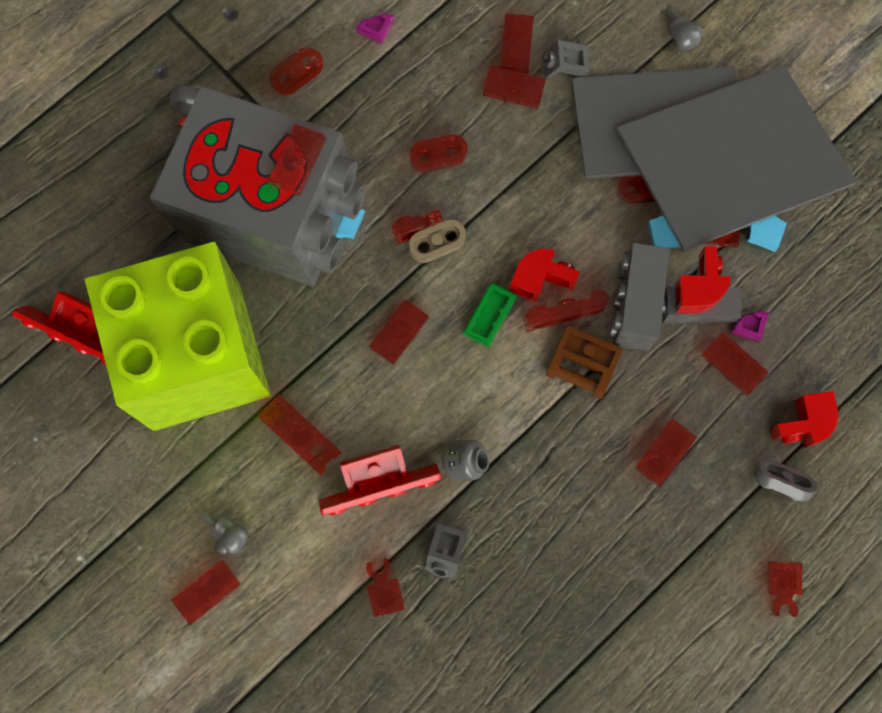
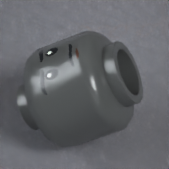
(465, 460)

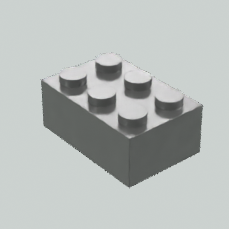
(640, 297)

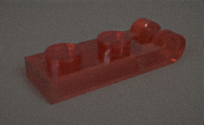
(566, 311)
(298, 433)

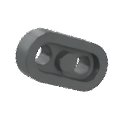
(785, 480)

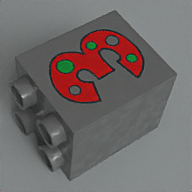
(221, 190)

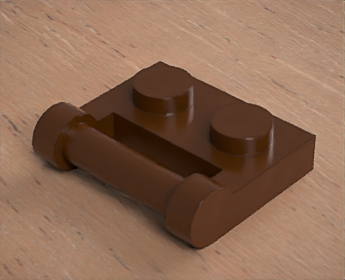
(587, 352)

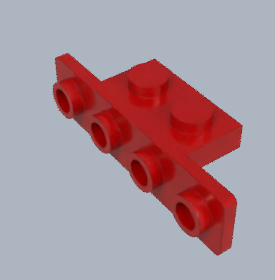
(69, 321)
(375, 477)

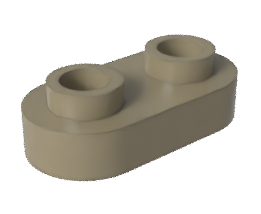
(435, 239)

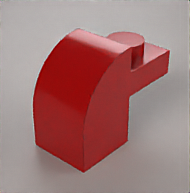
(538, 268)
(704, 291)
(816, 422)

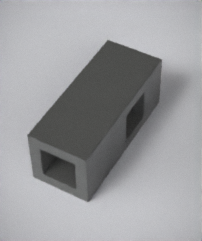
(724, 312)

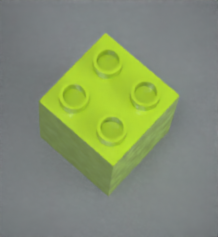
(177, 337)

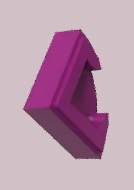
(376, 27)
(751, 326)

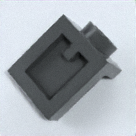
(565, 58)
(445, 551)

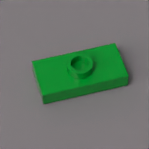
(489, 315)

